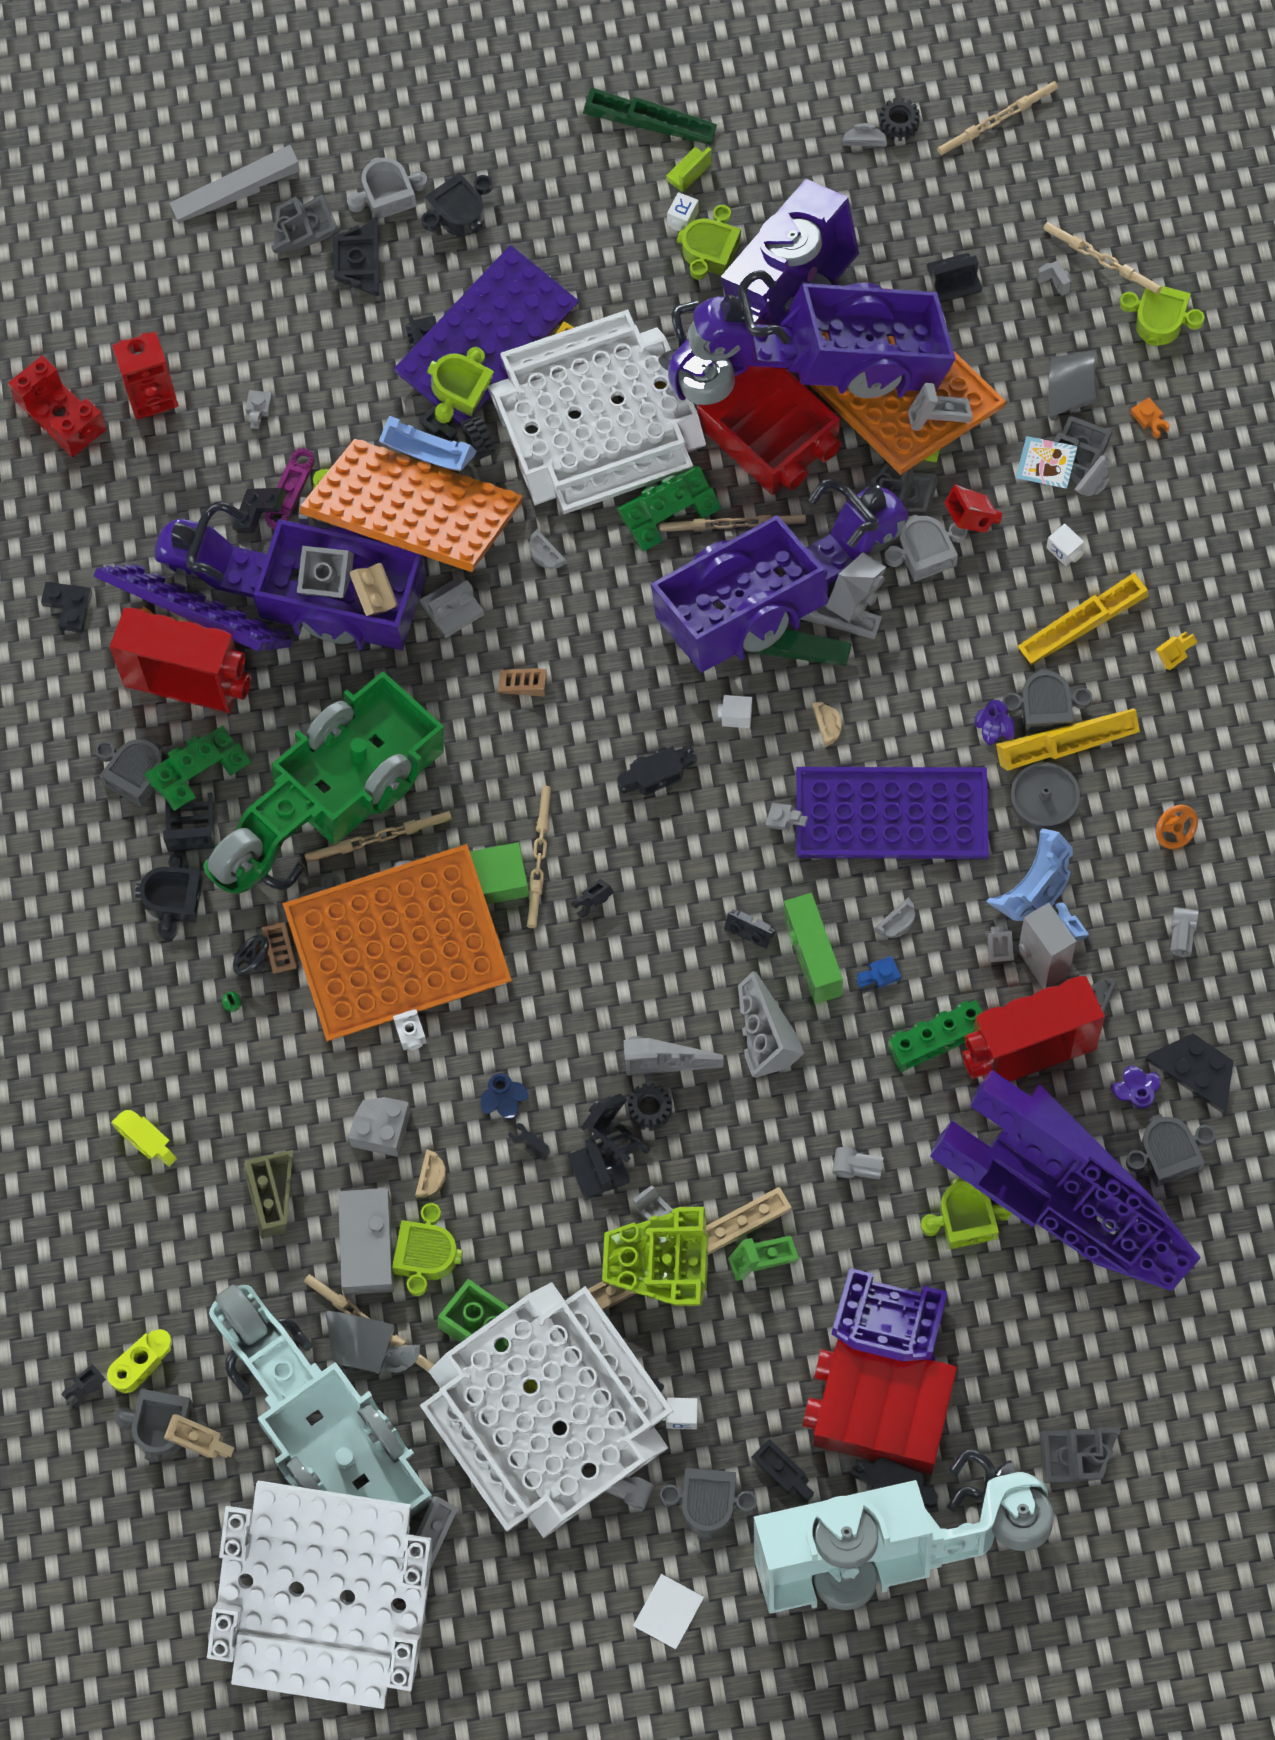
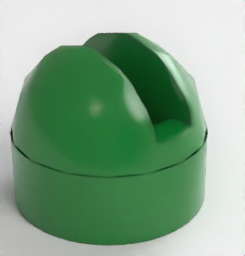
(226, 1003)

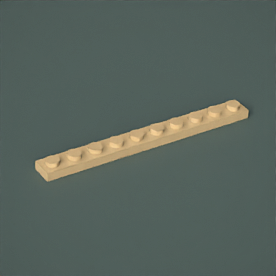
(719, 1234)

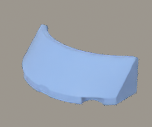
(426, 446)
(1043, 881)

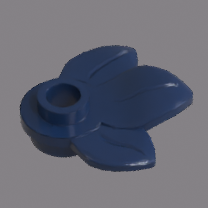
(503, 1100)

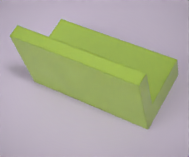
(690, 168)

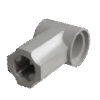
(1183, 925)
(851, 1163)
(633, 1491)

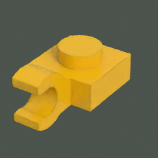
(1174, 649)

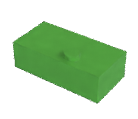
(501, 872)
(813, 948)
(469, 1312)

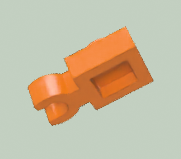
(1150, 415)

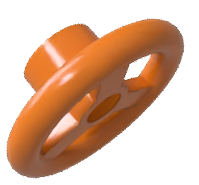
(1173, 823)

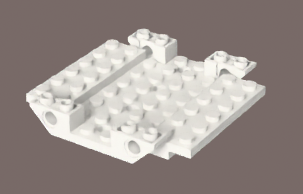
(610, 444)
(582, 1379)
(316, 1639)

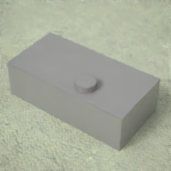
(1046, 946)
(365, 1241)

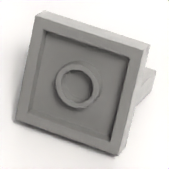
(452, 606)

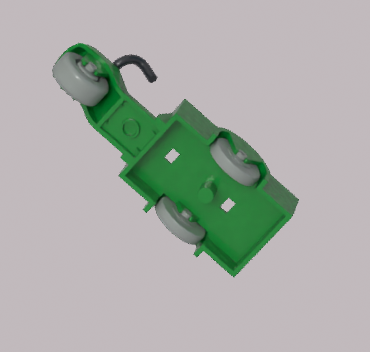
(341, 755)

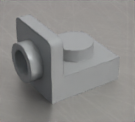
(999, 944)

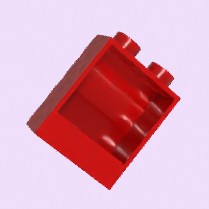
(772, 427)
(179, 660)
(1035, 1031)
(880, 1406)

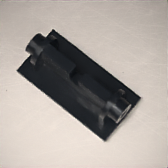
(742, 926)

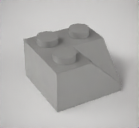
(324, 572)
(856, 587)
(380, 1125)

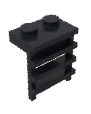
(193, 837)
(603, 1123)

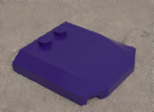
(888, 1318)

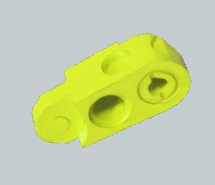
(143, 1136)
(155, 1346)

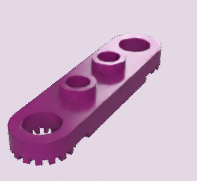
(292, 482)

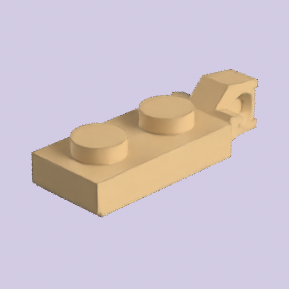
(197, 1438)

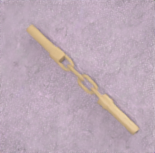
(973, 132)
(1125, 270)
(700, 524)
(409, 827)
(536, 886)
(342, 1304)

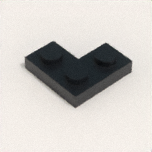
(255, 503)
(73, 602)

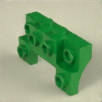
(666, 500)
(201, 753)

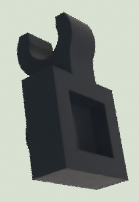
(435, 427)
(593, 895)
(533, 1144)
(85, 1383)

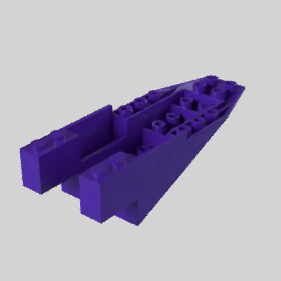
(1063, 1179)

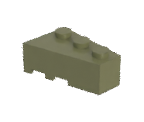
(269, 1189)

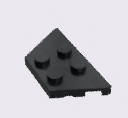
(358, 257)
(1197, 1068)

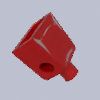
(971, 509)

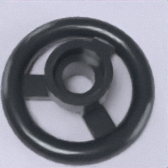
(254, 957)

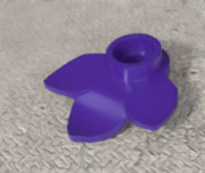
(994, 724)
(1136, 1084)

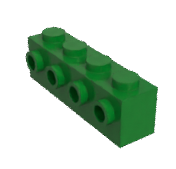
(933, 1037)

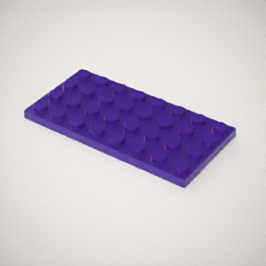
(499, 312)
(194, 606)
(892, 812)

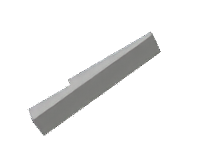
(236, 184)
(864, 625)

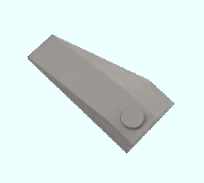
(769, 1035)
(657, 1056)

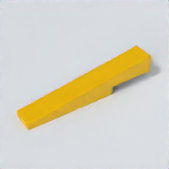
(1084, 618)
(1067, 739)

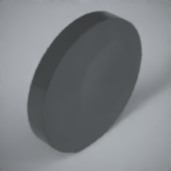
(1045, 795)

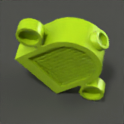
(710, 243)
(1161, 314)
(459, 382)
(965, 1216)
(425, 1251)

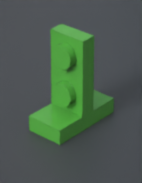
(761, 1255)

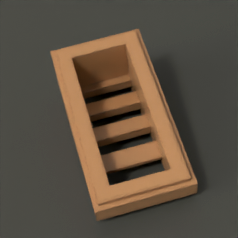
(531, 674)
(276, 928)

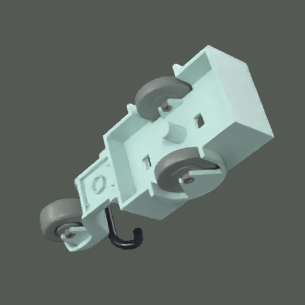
(349, 1438)
(890, 1537)

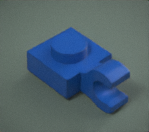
(882, 972)

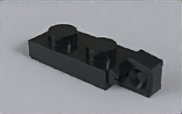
(783, 1470)

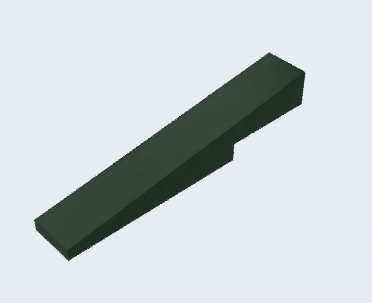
(648, 116)
(809, 648)

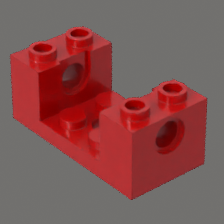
(145, 375)
(41, 393)

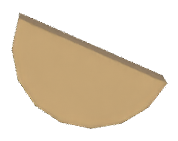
(828, 722)
(432, 1175)

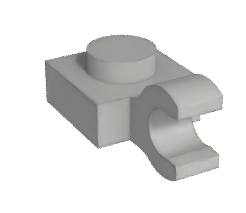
(258, 405)
(783, 815)

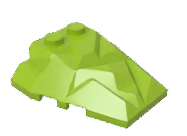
(660, 1257)

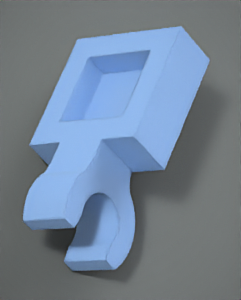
(1071, 922)

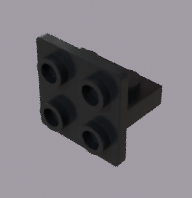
(955, 277)
(597, 1169)

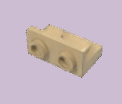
(373, 590)

